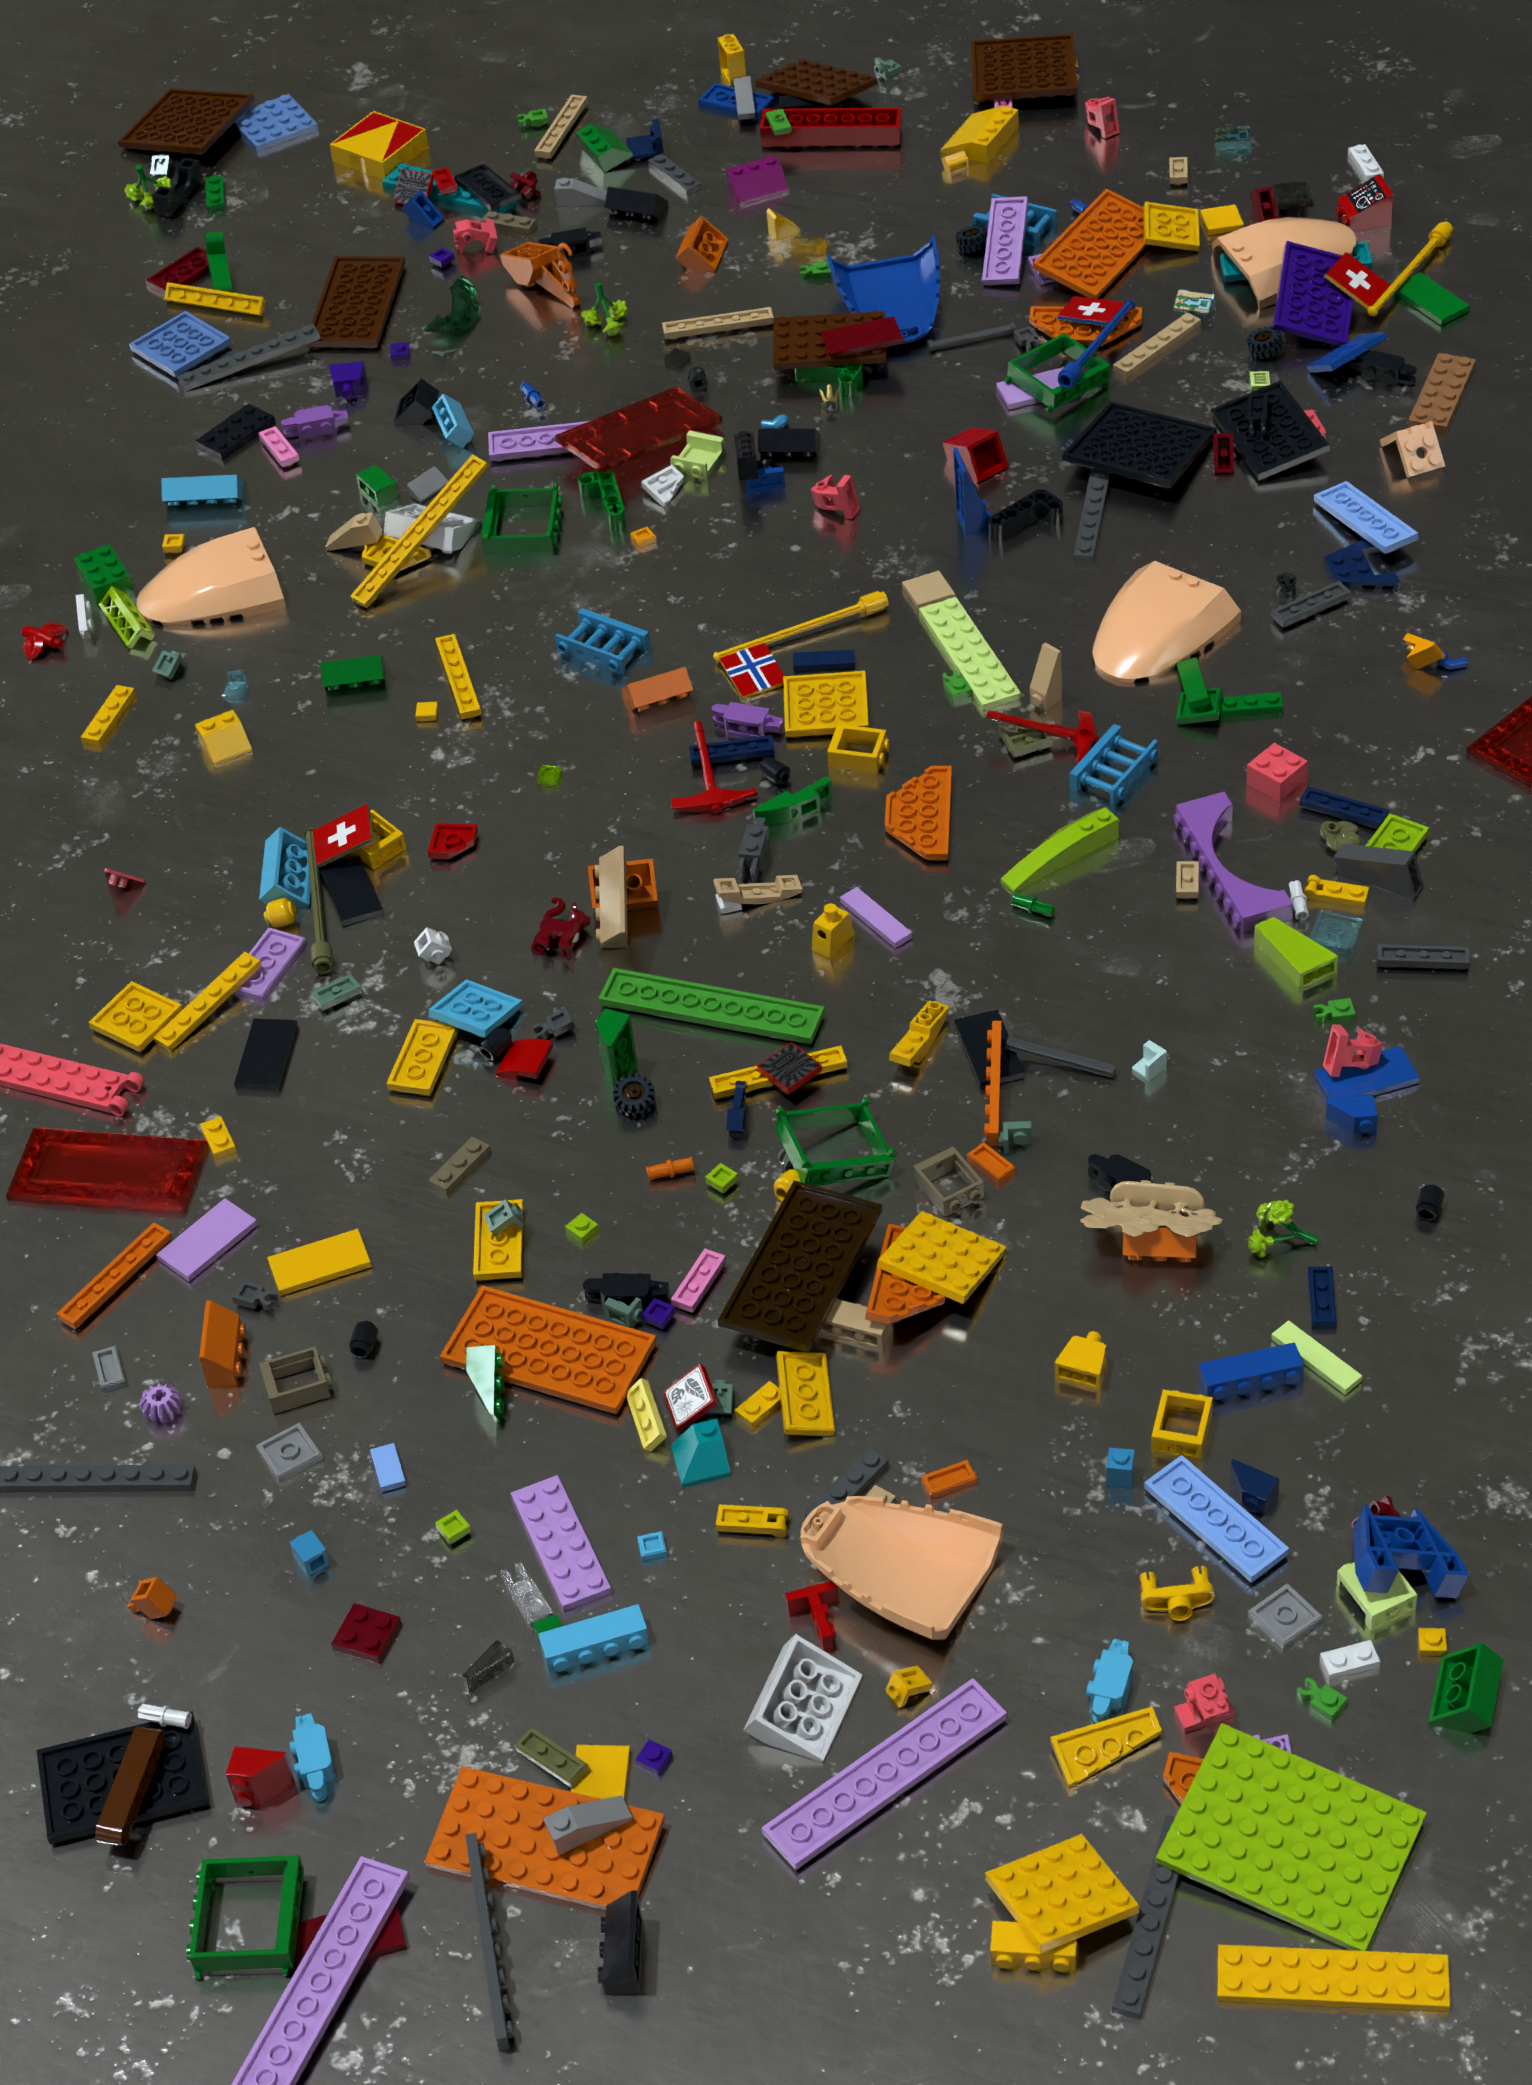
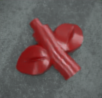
(40, 638)

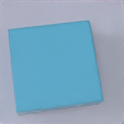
(652, 1546)

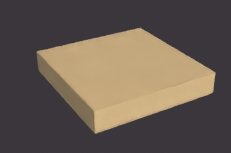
(928, 589)

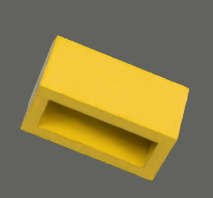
(955, 162)

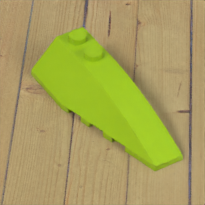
(1064, 848)

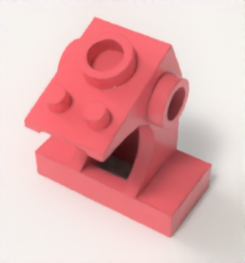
(1096, 115)
(475, 230)
(835, 498)
(1341, 1050)
(1207, 1696)

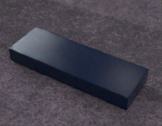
(823, 660)
(1322, 1297)

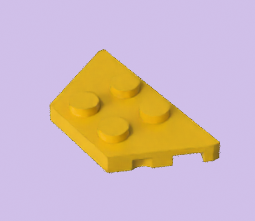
(375, 552)

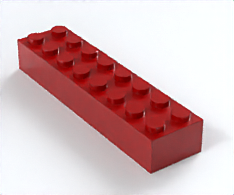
(836, 127)

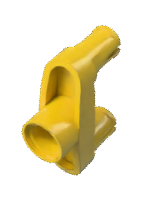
(1177, 1599)

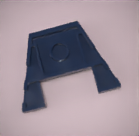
(1353, 570)

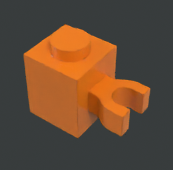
(152, 1598)

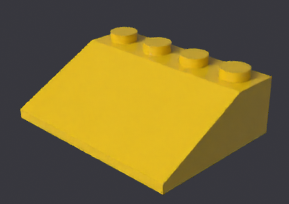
(984, 134)

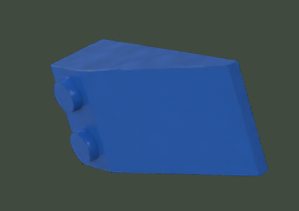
(969, 505)

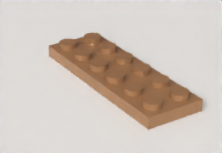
(1442, 391)

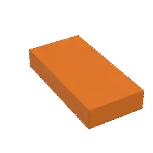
(991, 1163)
(949, 1479)

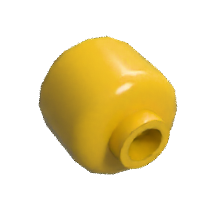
(280, 913)
(784, 1183)

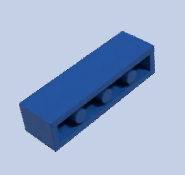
(1251, 1371)

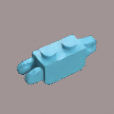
(1111, 1681)
(313, 1755)

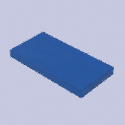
(723, 99)
(1347, 352)
(1390, 1073)

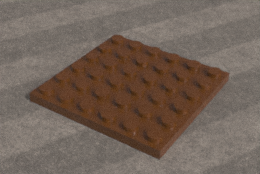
(1024, 67)
(186, 121)

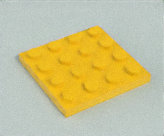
(822, 701)
(941, 1257)
(1061, 1893)

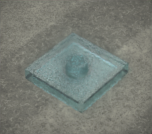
(1336, 932)

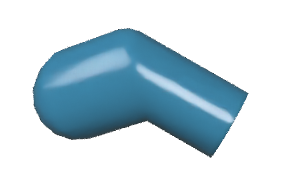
(777, 423)

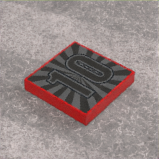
(410, 183)
(789, 1068)

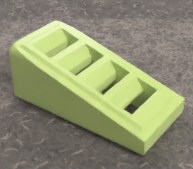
(1259, 380)

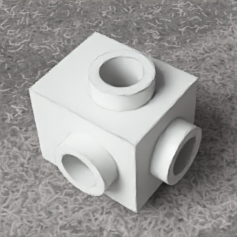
(433, 946)

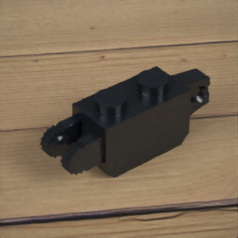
(577, 239)
(1384, 368)
(1116, 1170)
(625, 1288)

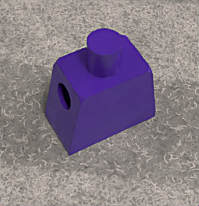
(348, 378)

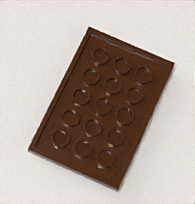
(816, 82)
(800, 342)

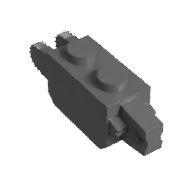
(754, 848)

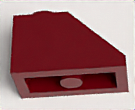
(1264, 204)
(1223, 452)

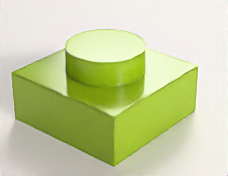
(721, 1178)
(582, 1228)
(453, 1527)

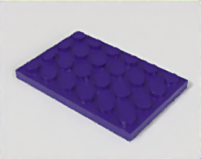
(1307, 300)

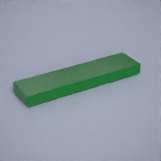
(1193, 683)

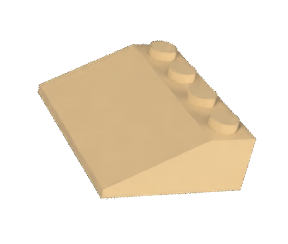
(613, 899)

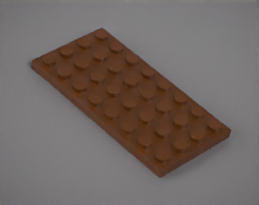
(356, 301)

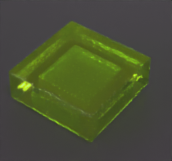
(549, 775)

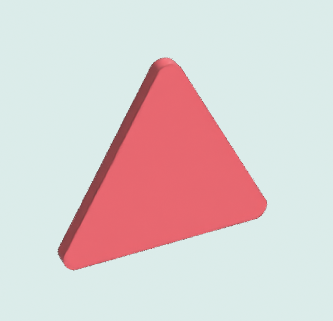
(124, 877)

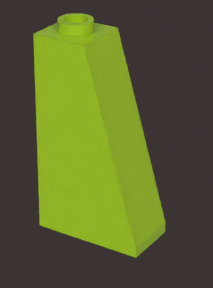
(1295, 953)

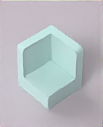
(1152, 1063)

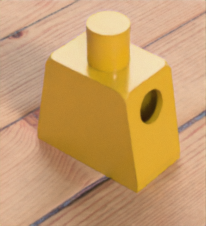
(831, 931)
(1083, 1361)

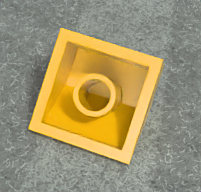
(223, 737)

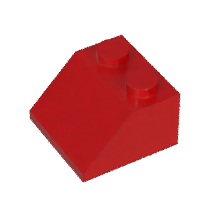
(258, 1775)

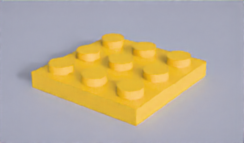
(1171, 226)
(135, 1016)

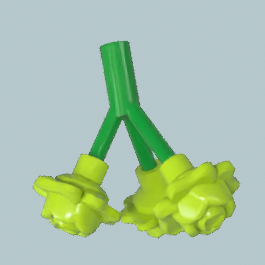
(135, 191)
(616, 311)
(1278, 1213)

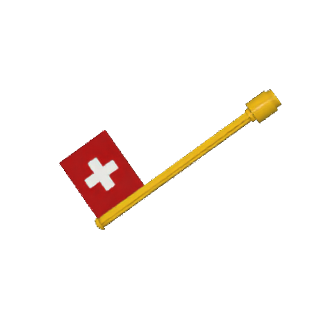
(1367, 286)

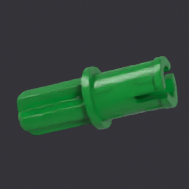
(1032, 904)

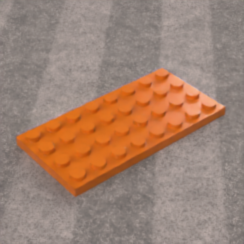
(1096, 245)
(553, 1348)
(519, 1851)

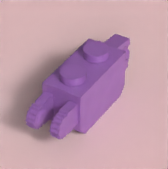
(314, 422)
(746, 720)

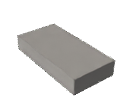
(109, 1369)

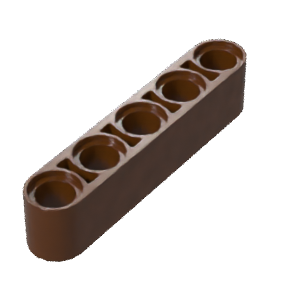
(130, 1786)

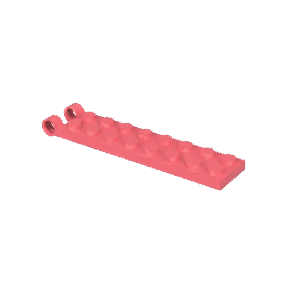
(66, 1080)

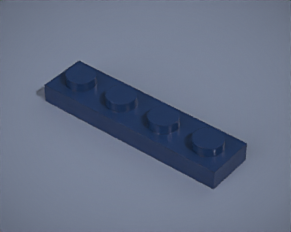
(735, 750)
(1343, 807)

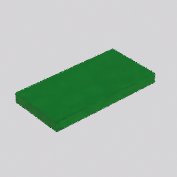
(1431, 299)

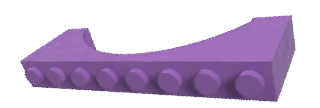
(1247, 903)

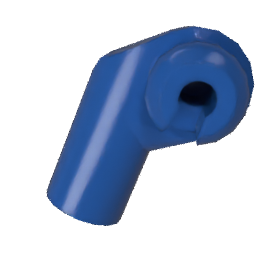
(1452, 664)

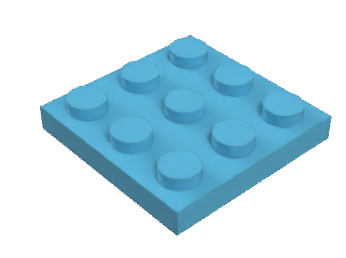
(475, 1008)

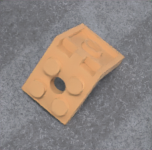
(1408, 442)

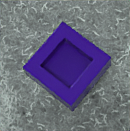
(441, 257)
(399, 351)
(658, 1313)
(653, 1757)

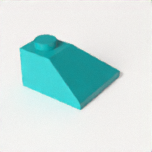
(701, 1454)

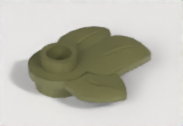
(1339, 833)

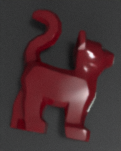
(560, 932)

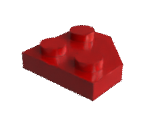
(451, 839)

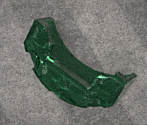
(463, 312)

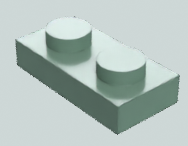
(336, 992)

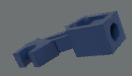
(737, 1111)

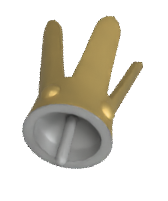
(830, 402)

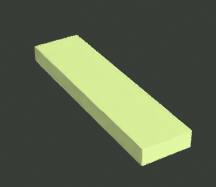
(1318, 1358)

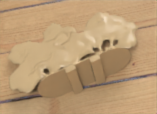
(1147, 1205)

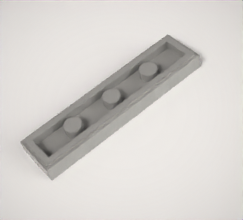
(744, 97)

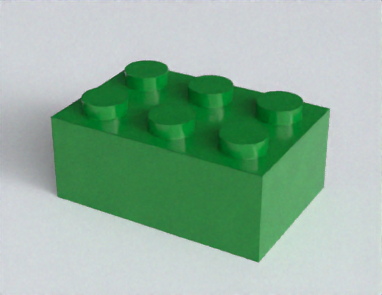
(100, 571)

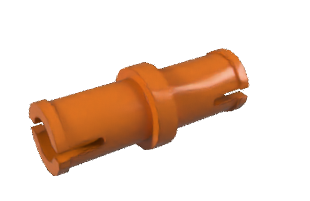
(670, 1168)

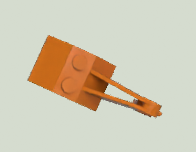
(543, 265)

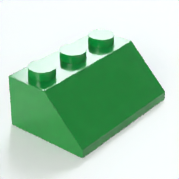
(603, 146)
(353, 672)
(615, 1044)
(1466, 1689)

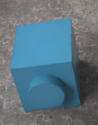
(1120, 1467)
(309, 1553)

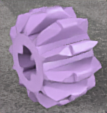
(161, 1402)

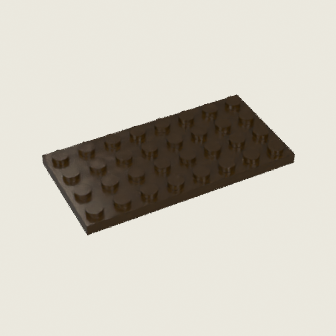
(800, 1266)

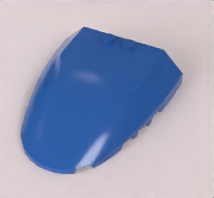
(899, 286)

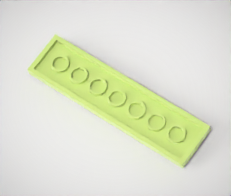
(969, 653)

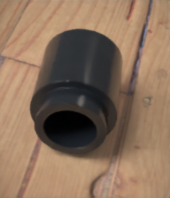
(774, 770)
(496, 1043)
(1429, 1202)
(363, 1339)

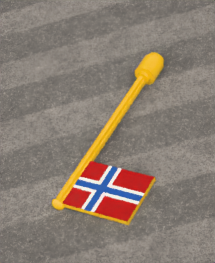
(754, 667)

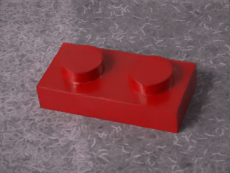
(444, 181)

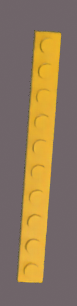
(419, 531)

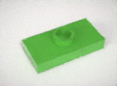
(778, 122)

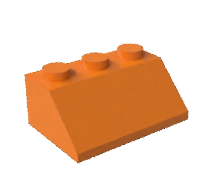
(701, 246)
(658, 689)
(640, 885)
(1160, 1245)
(221, 1346)

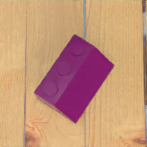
(756, 180)

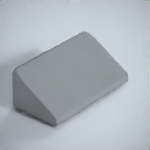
(426, 485)

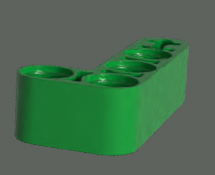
(217, 261)
(847, 377)
(604, 486)

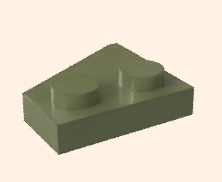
(1024, 740)

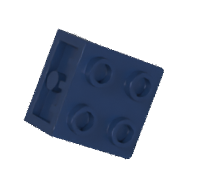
(647, 145)

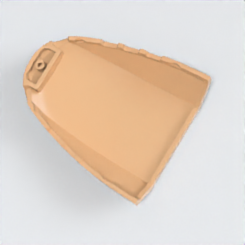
(1260, 248)
(213, 582)
(1160, 621)
(903, 1558)

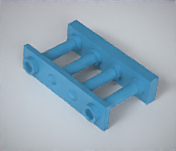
(1035, 213)
(606, 627)
(1103, 751)

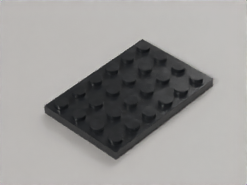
(1289, 436)
(82, 1771)

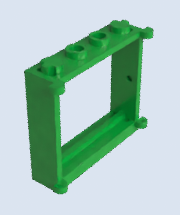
(1096, 375)
(520, 498)
(838, 1170)
(285, 1945)

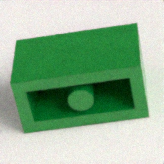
(377, 485)

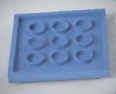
(274, 123)
(180, 344)

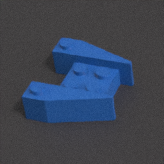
(1408, 1543)

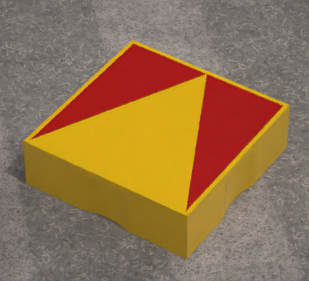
(379, 145)

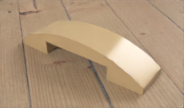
(758, 893)

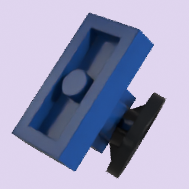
(768, 477)

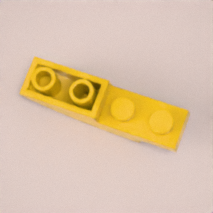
(921, 1034)

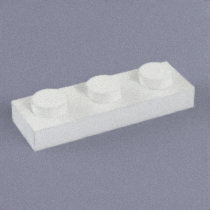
(1365, 162)

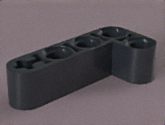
(1024, 512)

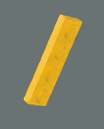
(108, 715)

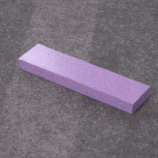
(876, 917)

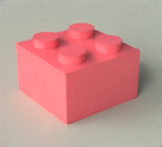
(1277, 772)

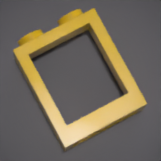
(731, 58)
(853, 760)
(386, 849)
(1188, 1445)

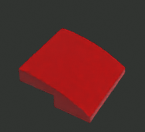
(525, 1059)

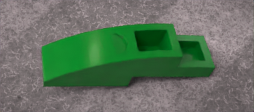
(789, 807)

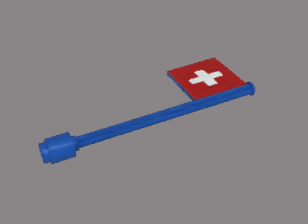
(1093, 312)

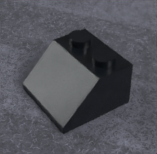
(417, 404)

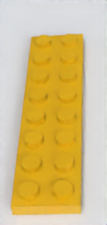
(1333, 1978)

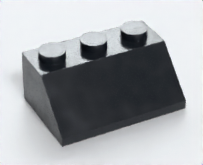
(634, 203)
(788, 442)
(621, 1946)

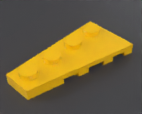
(1103, 1743)

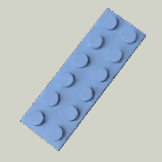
(1366, 517)
(1216, 1518)

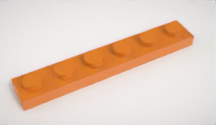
(993, 1090)
(114, 1275)

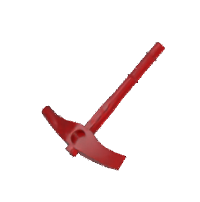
(1082, 737)
(713, 798)

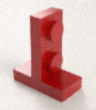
(816, 1600)

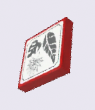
(690, 1397)

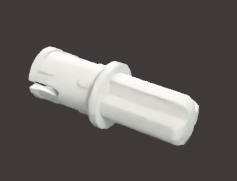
(1299, 901)
(165, 1716)

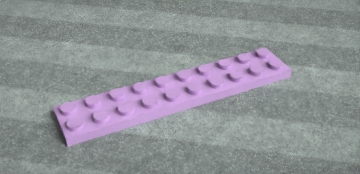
(883, 1773)
(324, 1975)

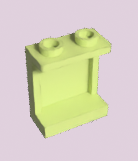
(700, 455)
(1379, 1607)

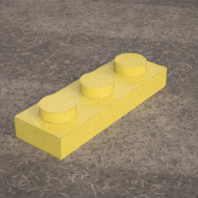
(646, 1415)

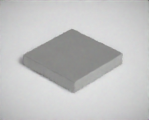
(289, 1452)
(1285, 1616)

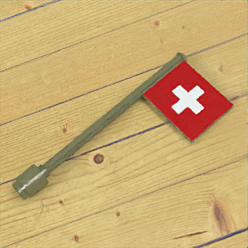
(323, 847)

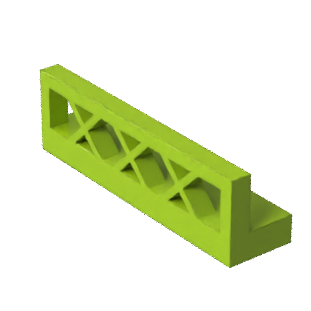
(128, 612)

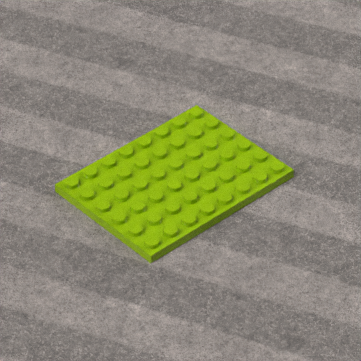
(1291, 1838)

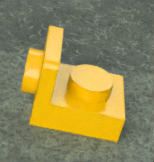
(907, 1683)

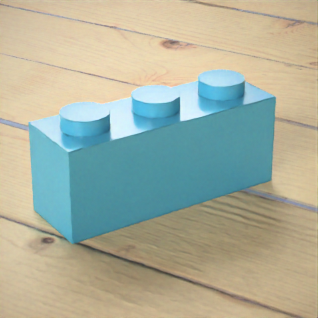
(453, 421)

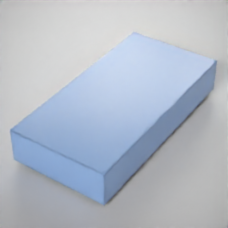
(388, 1467)

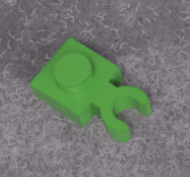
(535, 118)
(818, 271)
(956, 687)
(1337, 1010)
(1323, 1701)

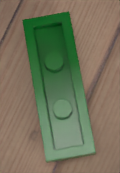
(215, 193)
(1251, 705)

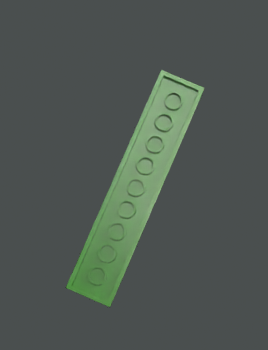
(712, 1005)

